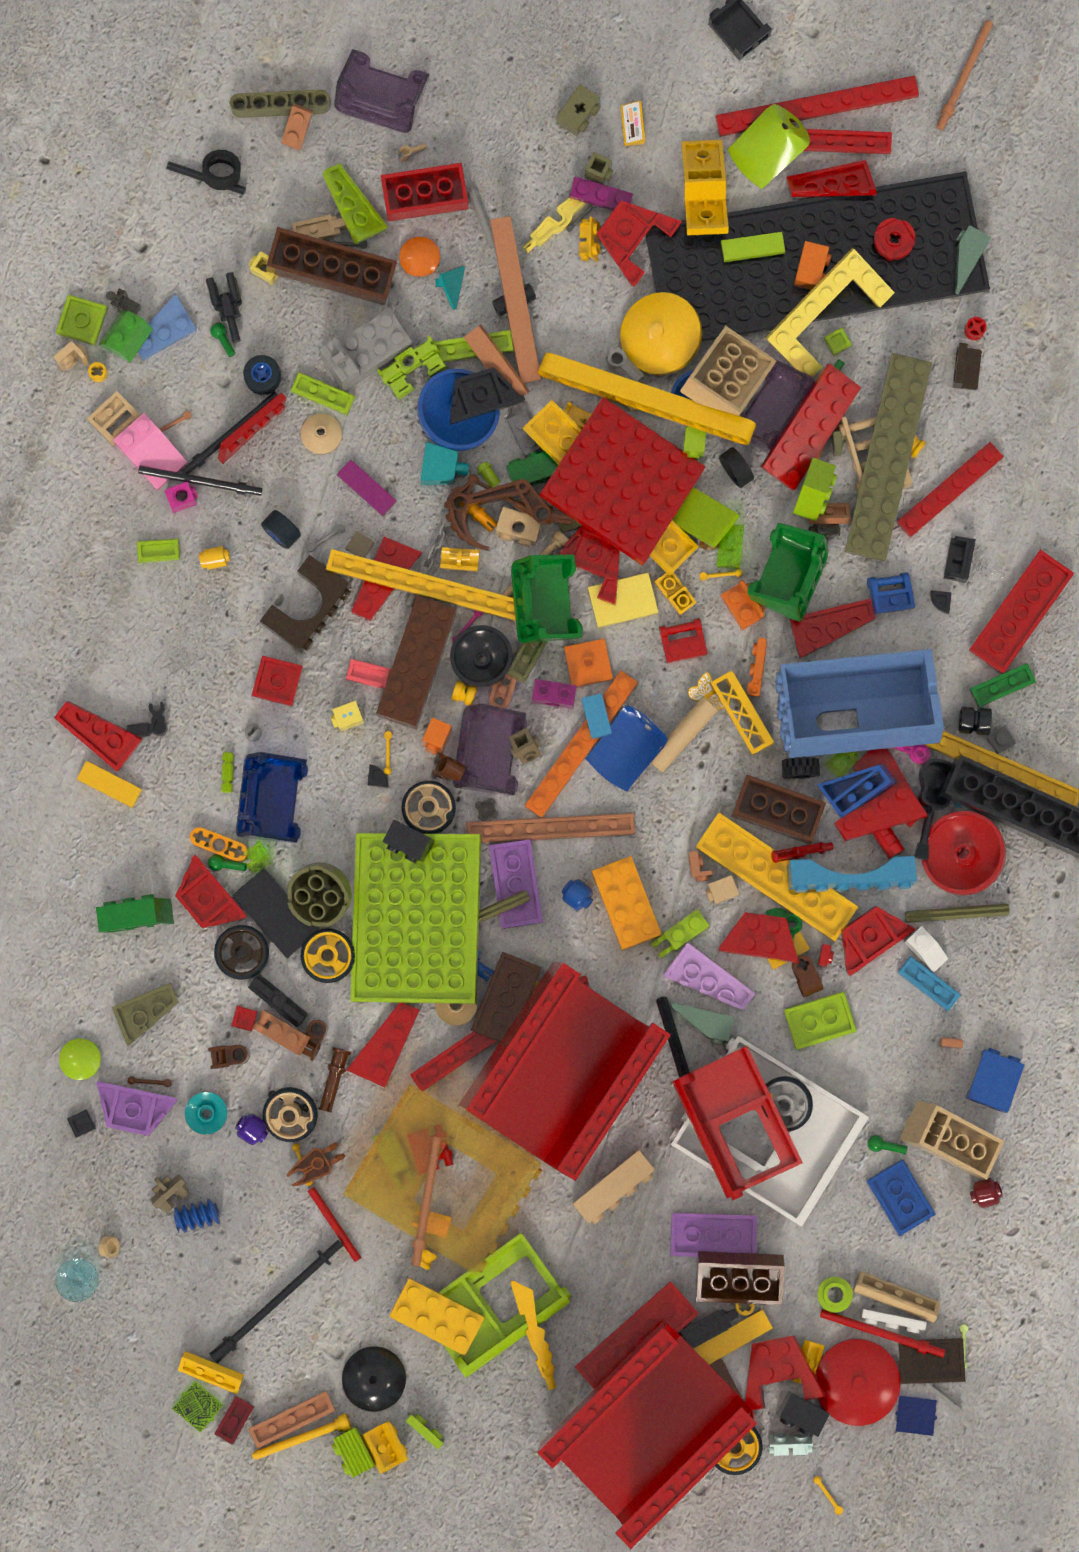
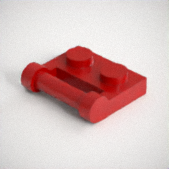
(686, 647)

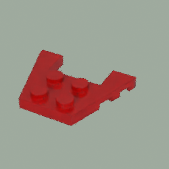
(625, 231)
(596, 557)
(779, 1362)

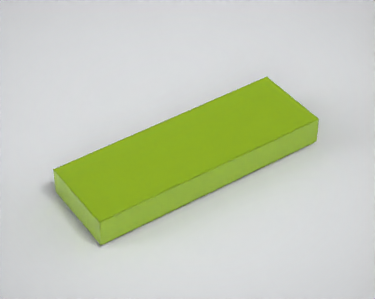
(753, 247)
(322, 393)

